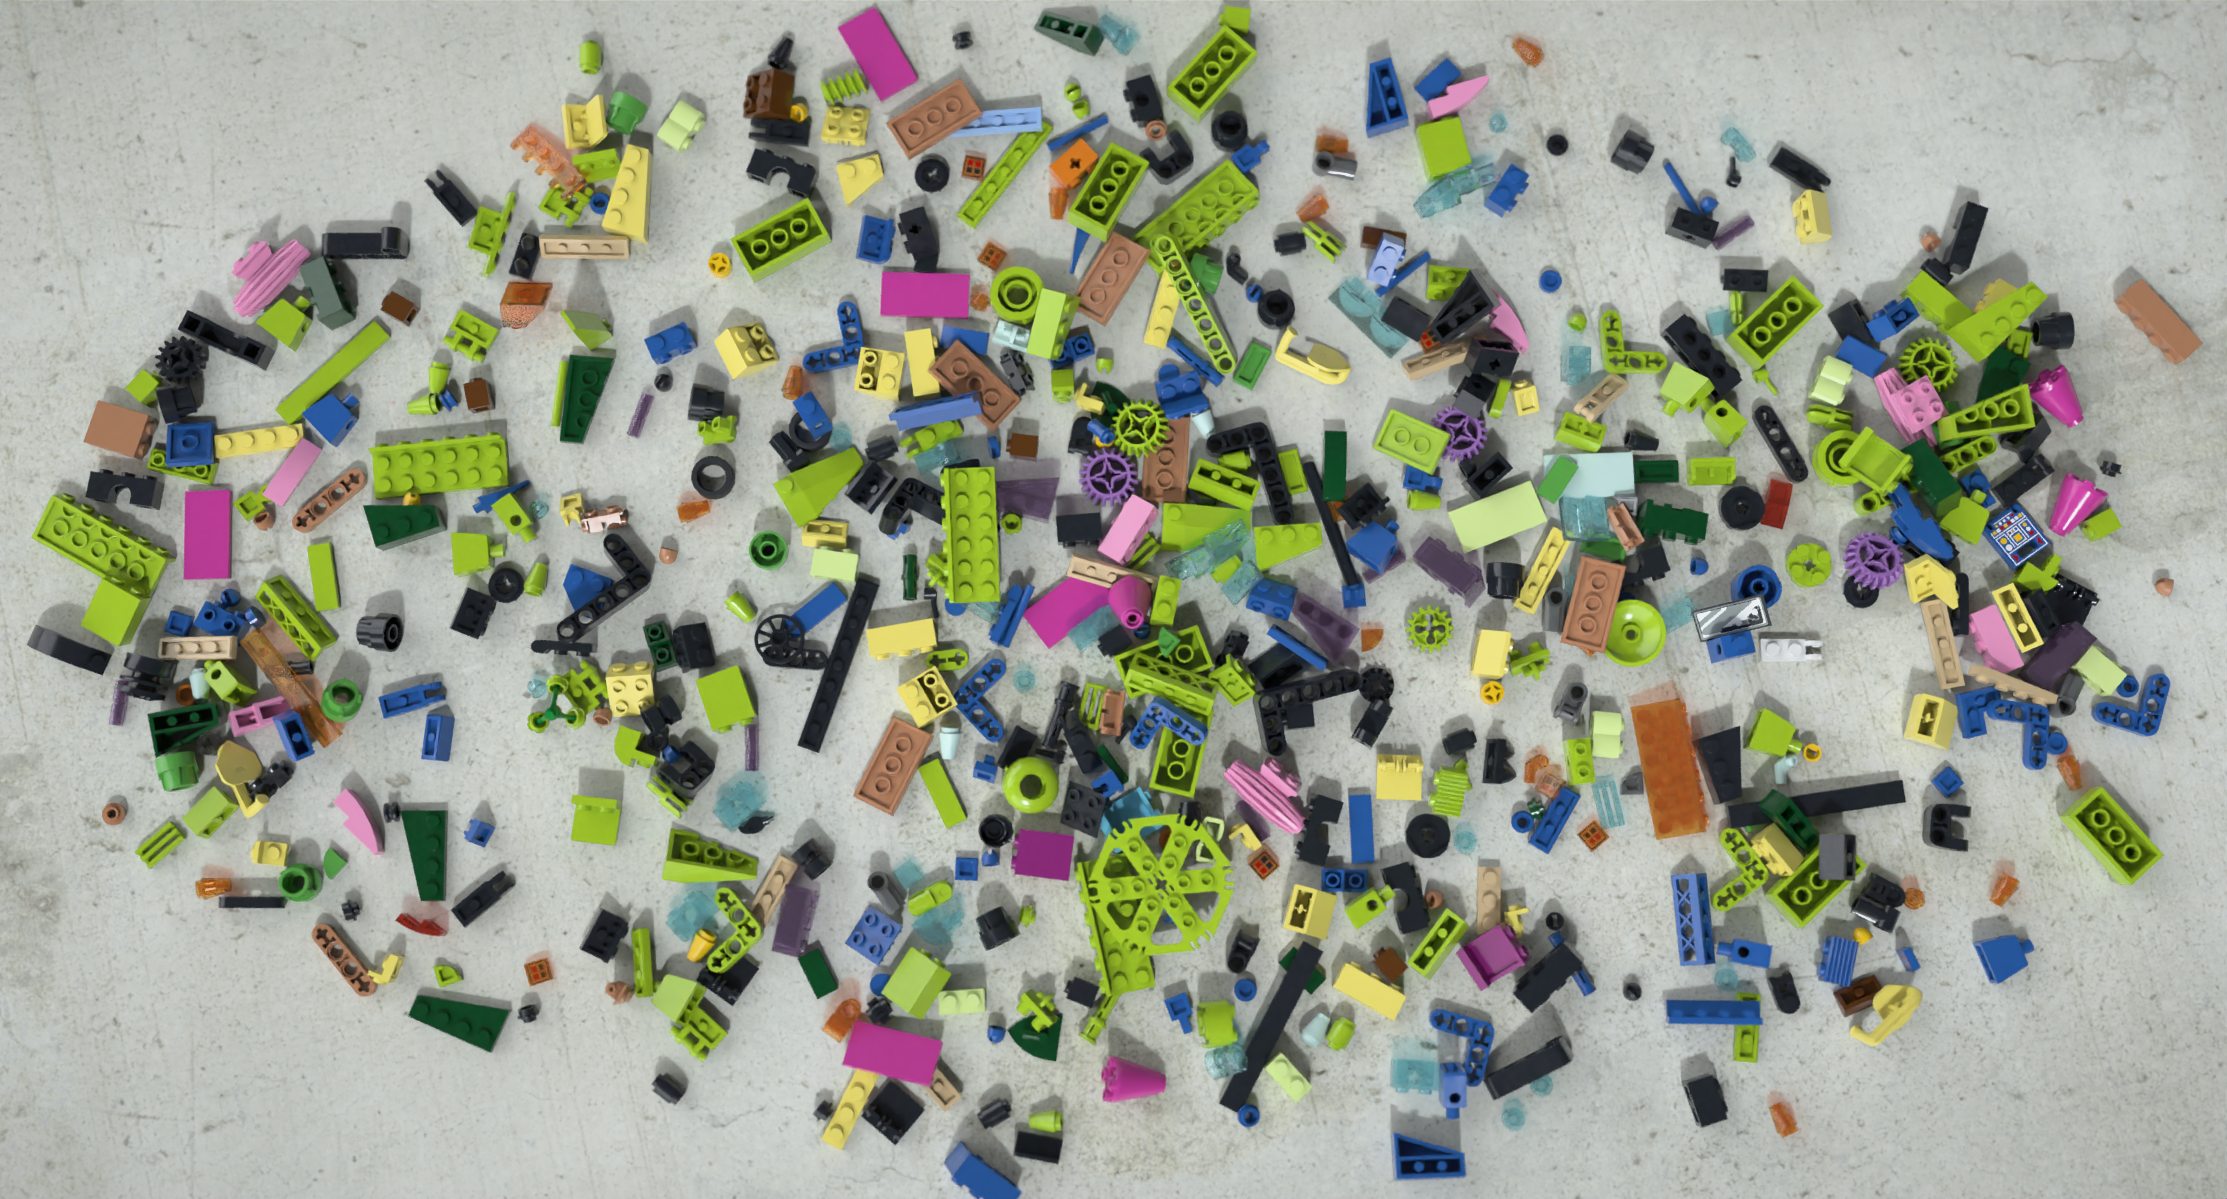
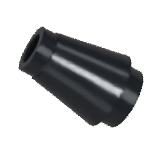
(781, 54)
(1640, 441)

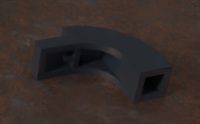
(68, 650)

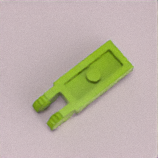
(931, 436)

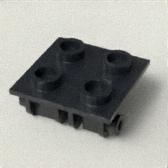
(2071, 600)
(1084, 809)
(730, 983)
(893, 1112)

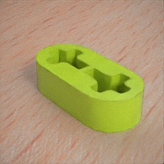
(1499, 398)
(948, 654)

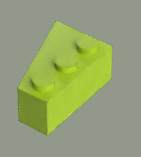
(1284, 542)

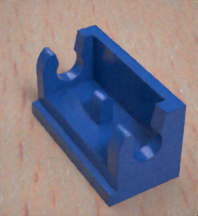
(1110, 781)

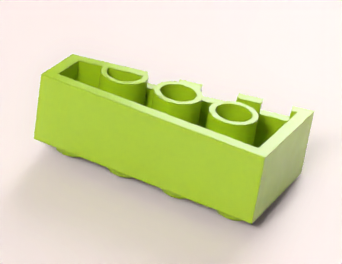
(1992, 325)
(1995, 415)

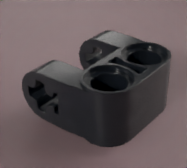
(1171, 162)
(1372, 723)
(692, 774)
(1943, 826)

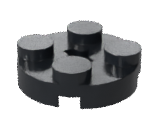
(1747, 497)
(1430, 823)

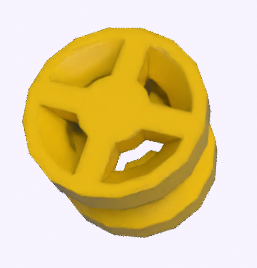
(718, 261)
(1496, 692)

